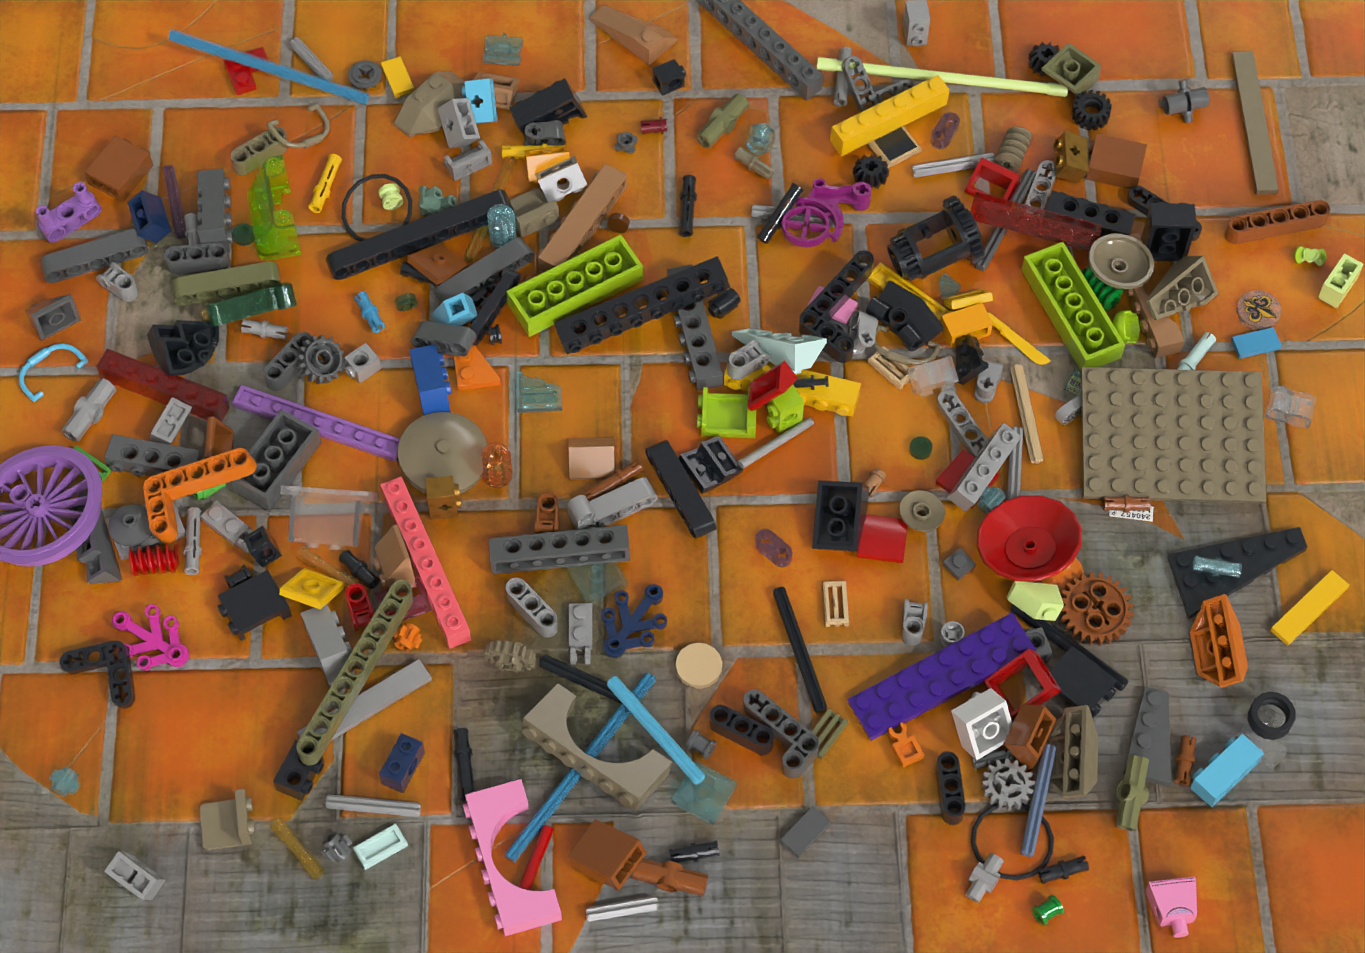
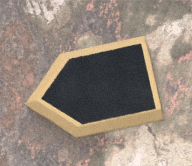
(895, 146)

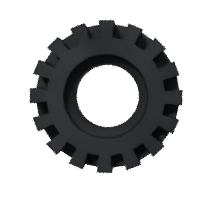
(1091, 100)

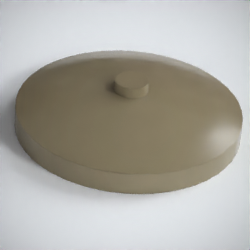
(440, 447)

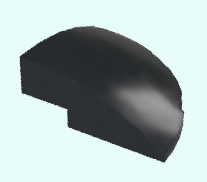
(183, 346)

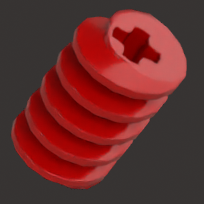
(154, 560)

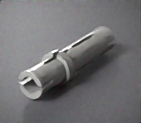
(841, 89)
(192, 549)

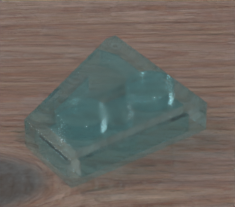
(537, 395)

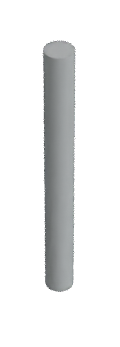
(773, 444)

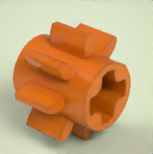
(407, 637)

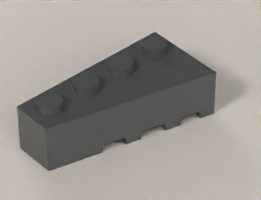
(213, 207)

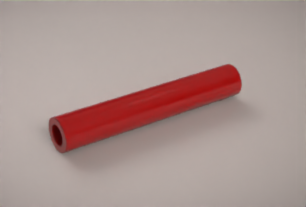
(536, 857)

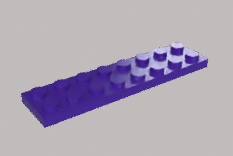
(939, 676)

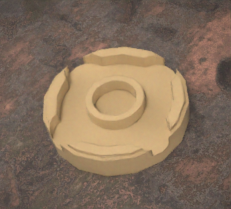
(698, 665)

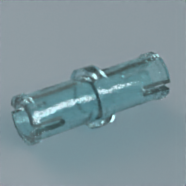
(1217, 566)

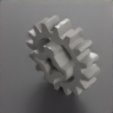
(996, 780)

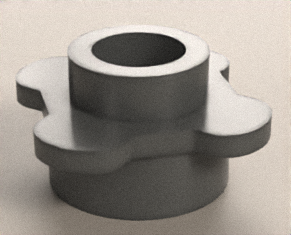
(629, 138)

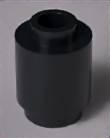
(723, 303)

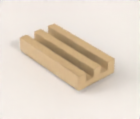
(887, 373)
(836, 621)

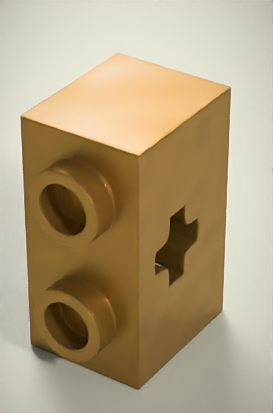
(1070, 156)
(443, 497)

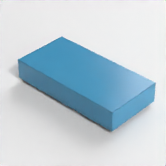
(1256, 343)

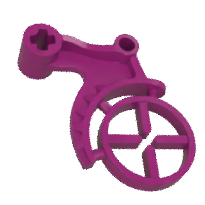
(824, 203)

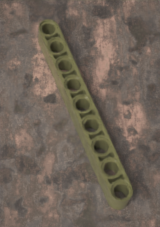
(351, 681)

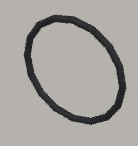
(374, 176)
(1007, 876)

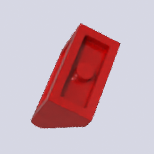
(995, 174)
(770, 385)

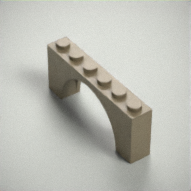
(626, 781)

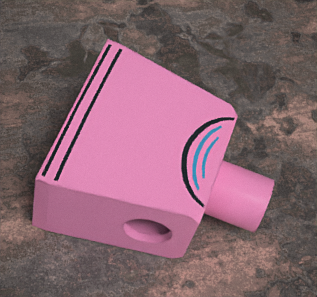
(1174, 903)

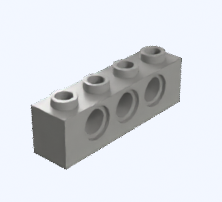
(984, 467)

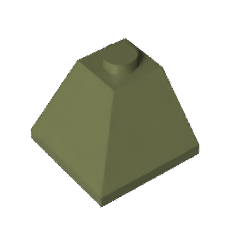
(1073, 69)

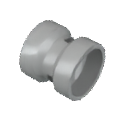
(951, 631)

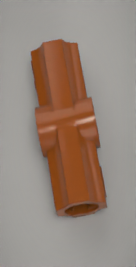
(671, 877)

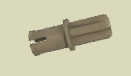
(753, 163)

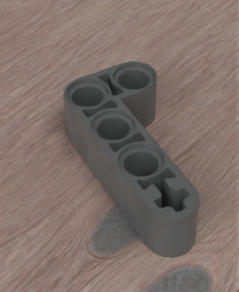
(783, 723)

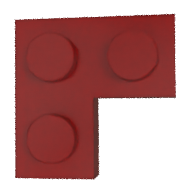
(241, 74)

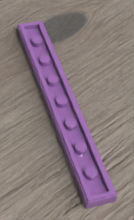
(328, 425)

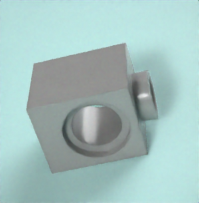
(365, 355)

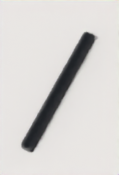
(1066, 643)
(799, 649)

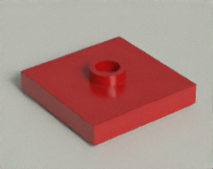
(955, 470)

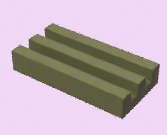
(835, 718)

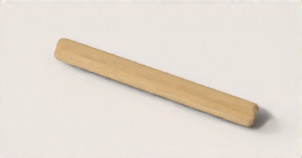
(1026, 414)

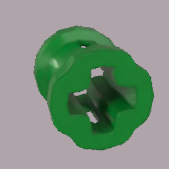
(1047, 910)

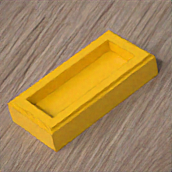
(397, 77)
(967, 299)

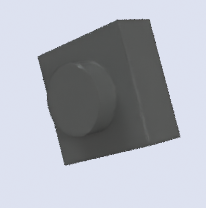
(959, 564)

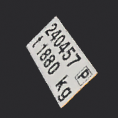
(1137, 515)

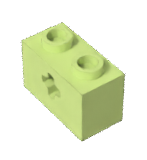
(1340, 281)

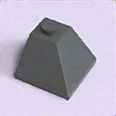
(53, 315)

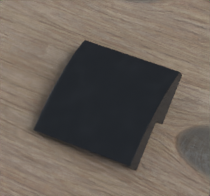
(710, 464)

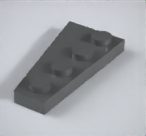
(1152, 736)

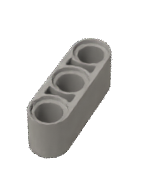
(527, 598)

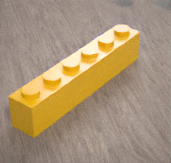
(889, 115)
(838, 397)

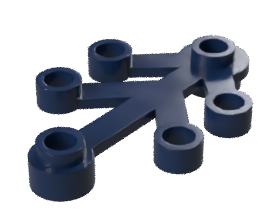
(633, 623)

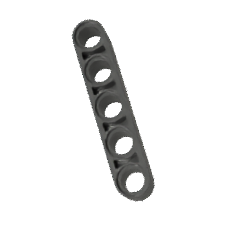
(93, 256)
(486, 270)

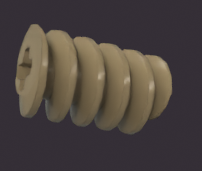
(1013, 148)

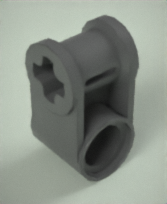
(545, 132)

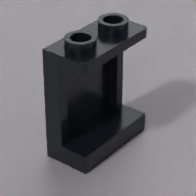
(252, 604)
(1083, 681)

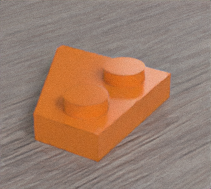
(474, 371)

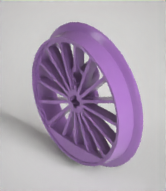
(39, 507)

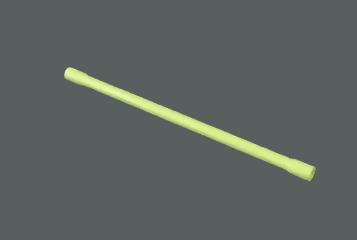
(1054, 89)

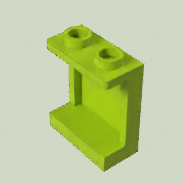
(725, 415)

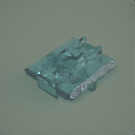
(503, 50)

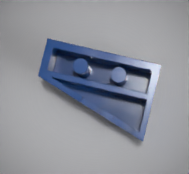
(431, 379)

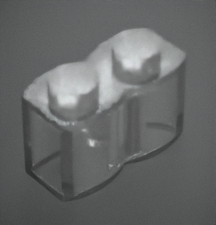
(933, 375)
(1290, 407)

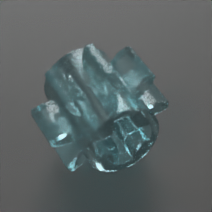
(991, 498)
(64, 781)

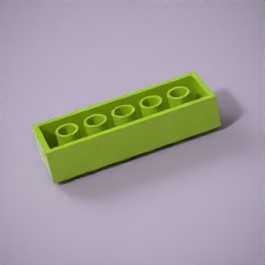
(575, 285)
(1072, 307)

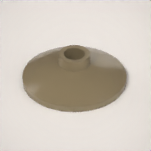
(924, 503)

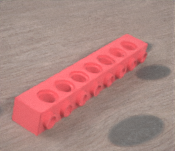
(426, 563)

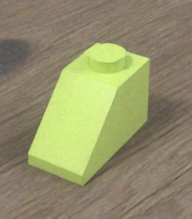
(1036, 599)

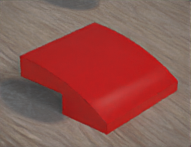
(883, 539)

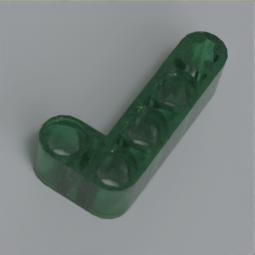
(251, 303)

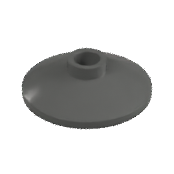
(133, 533)

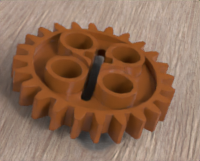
(1111, 598)

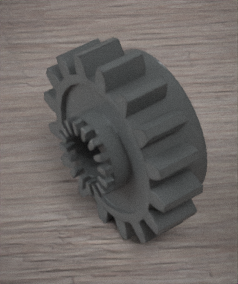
(309, 359)

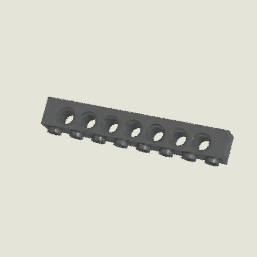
(766, 45)

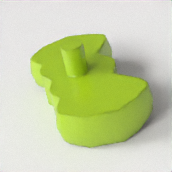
(1314, 255)

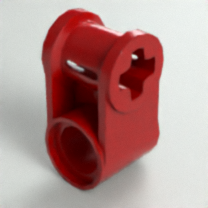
(361, 609)

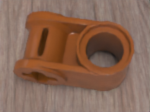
(547, 519)

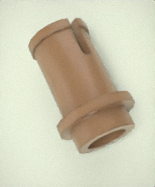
(876, 477)

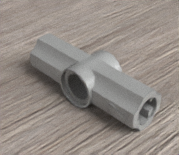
(88, 410)

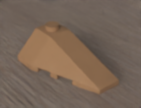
(637, 35)

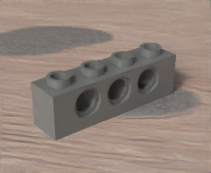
(145, 451)

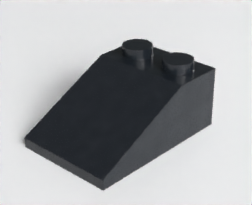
(839, 515)

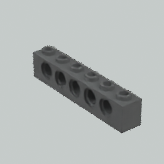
(710, 374)
(551, 556)

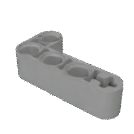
(611, 505)

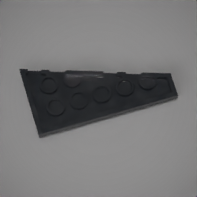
(1255, 553)

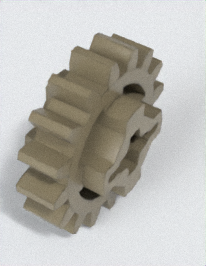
(510, 656)

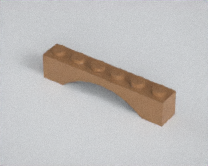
(1162, 334)

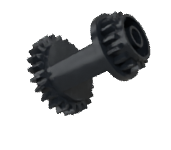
(961, 230)

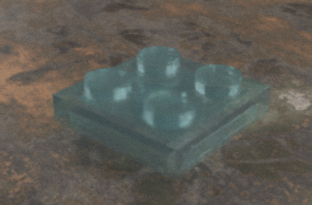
(707, 797)

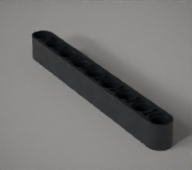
(414, 236)

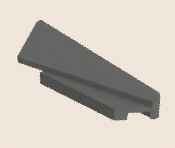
(97, 550)

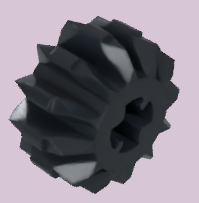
(1041, 55)
(871, 171)

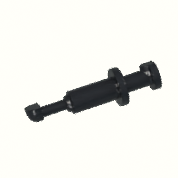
(811, 382)

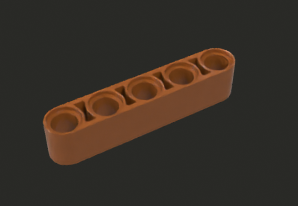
(1289, 220)

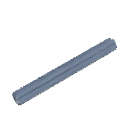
(1038, 800)

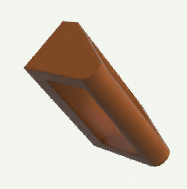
(218, 438)

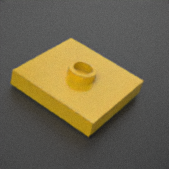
(311, 588)

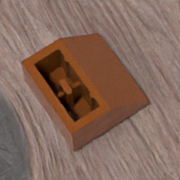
(1029, 733)

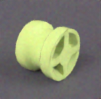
(390, 196)

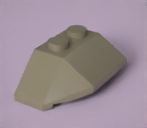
(420, 109)
(1076, 753)

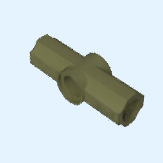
(722, 120)
(1132, 793)

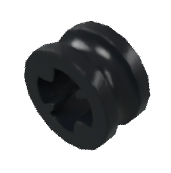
(494, 334)

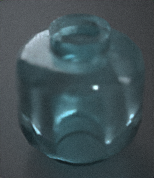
(760, 139)

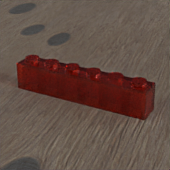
(1034, 221)
(158, 386)

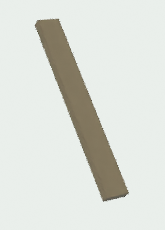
(1254, 123)

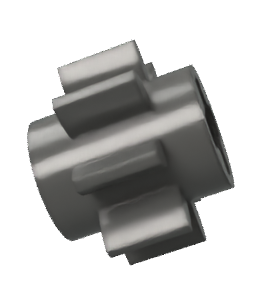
(336, 846)

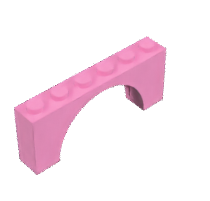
(516, 907)

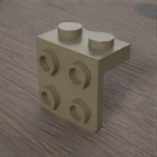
(533, 212)
(227, 822)

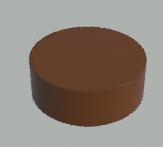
(618, 222)

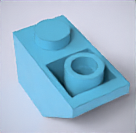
(455, 310)

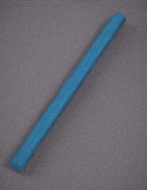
(268, 67)
(568, 782)

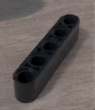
(680, 489)

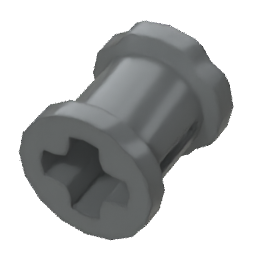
(701, 744)

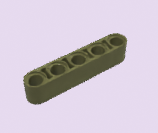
(224, 283)

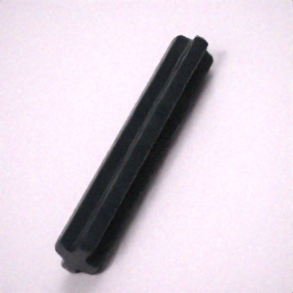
(577, 676)

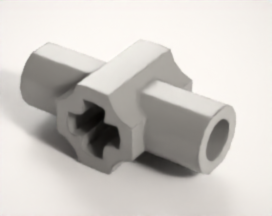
(984, 877)

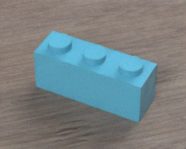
(1226, 769)

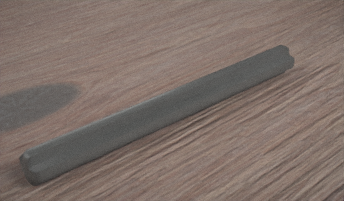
(998, 233)

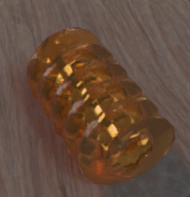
(497, 465)

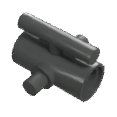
(1185, 101)

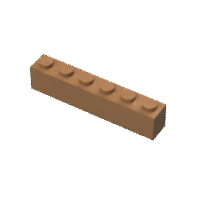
(584, 218)

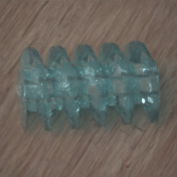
(501, 225)

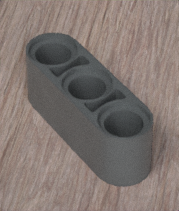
(187, 255)
(447, 337)
(280, 368)

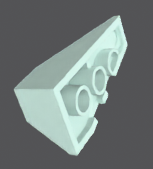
(796, 351)

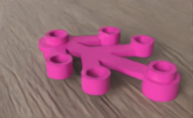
(154, 640)

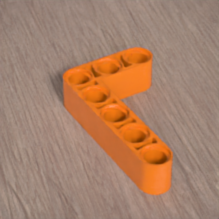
(190, 484)

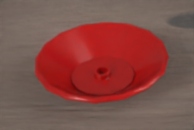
(1027, 523)

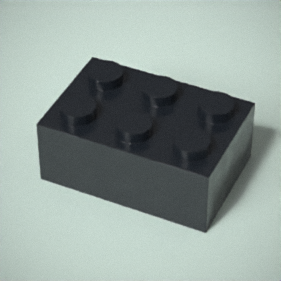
(1169, 230)

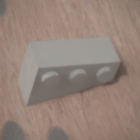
(327, 640)

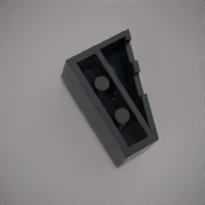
(552, 103)

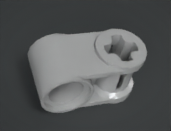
(119, 283)
(862, 331)
(749, 357)
(988, 381)
(913, 618)

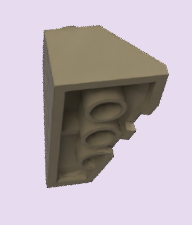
(1182, 288)

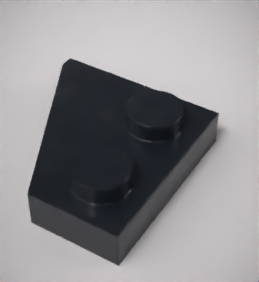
(969, 359)

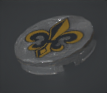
(1258, 310)

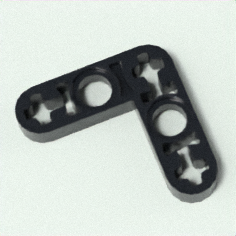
(107, 660)

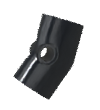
(918, 321)

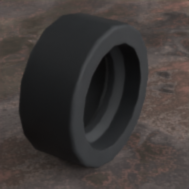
(1279, 701)

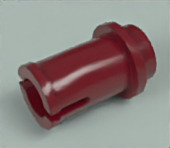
(654, 126)

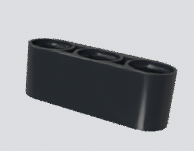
(735, 720)
(950, 798)

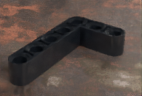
(820, 318)

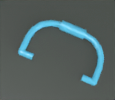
(39, 356)

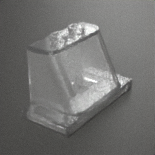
(326, 515)

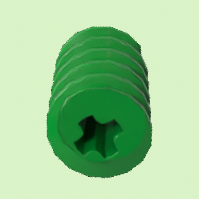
(1105, 294)

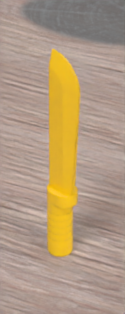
(1031, 352)

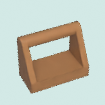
(503, 94)

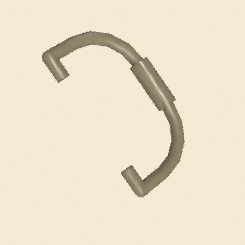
(309, 141)
(903, 358)

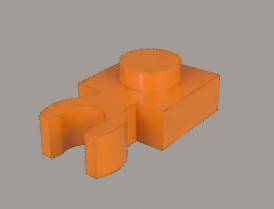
(906, 748)

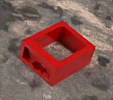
(1040, 670)

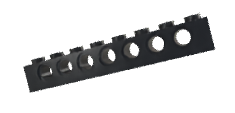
(645, 296)

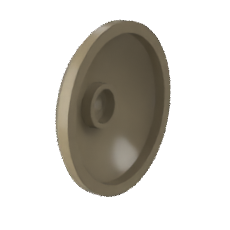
(1121, 261)

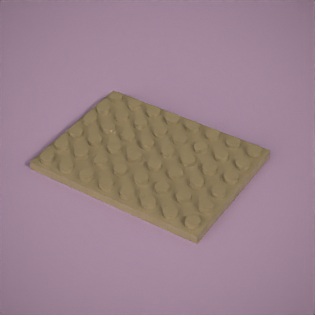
(1173, 435)

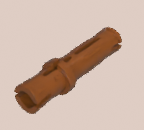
(619, 478)

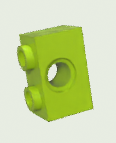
(785, 410)

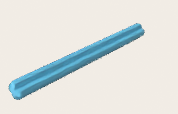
(655, 730)

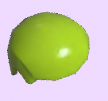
(1127, 326)

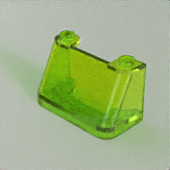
(272, 230)

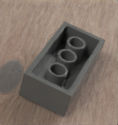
(279, 458)

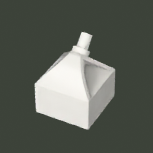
(982, 723)

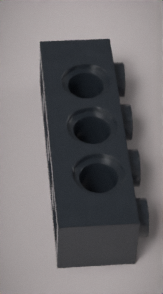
(1100, 214)

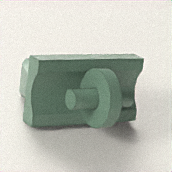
(433, 201)

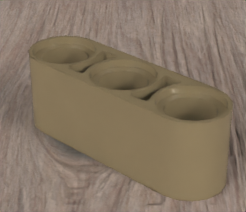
(257, 151)

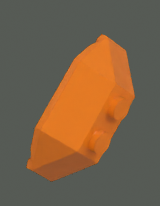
(1218, 643)

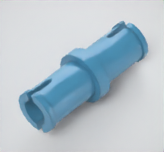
(369, 312)

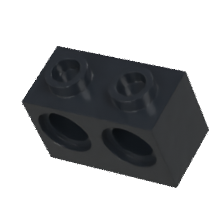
(293, 769)

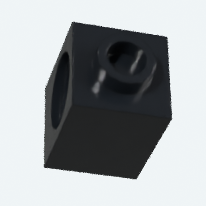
(669, 77)
(262, 546)

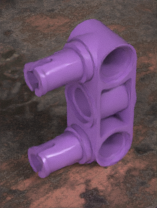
(80, 208)

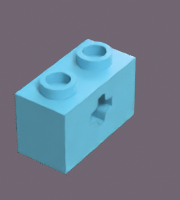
(485, 90)

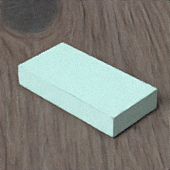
(380, 846)

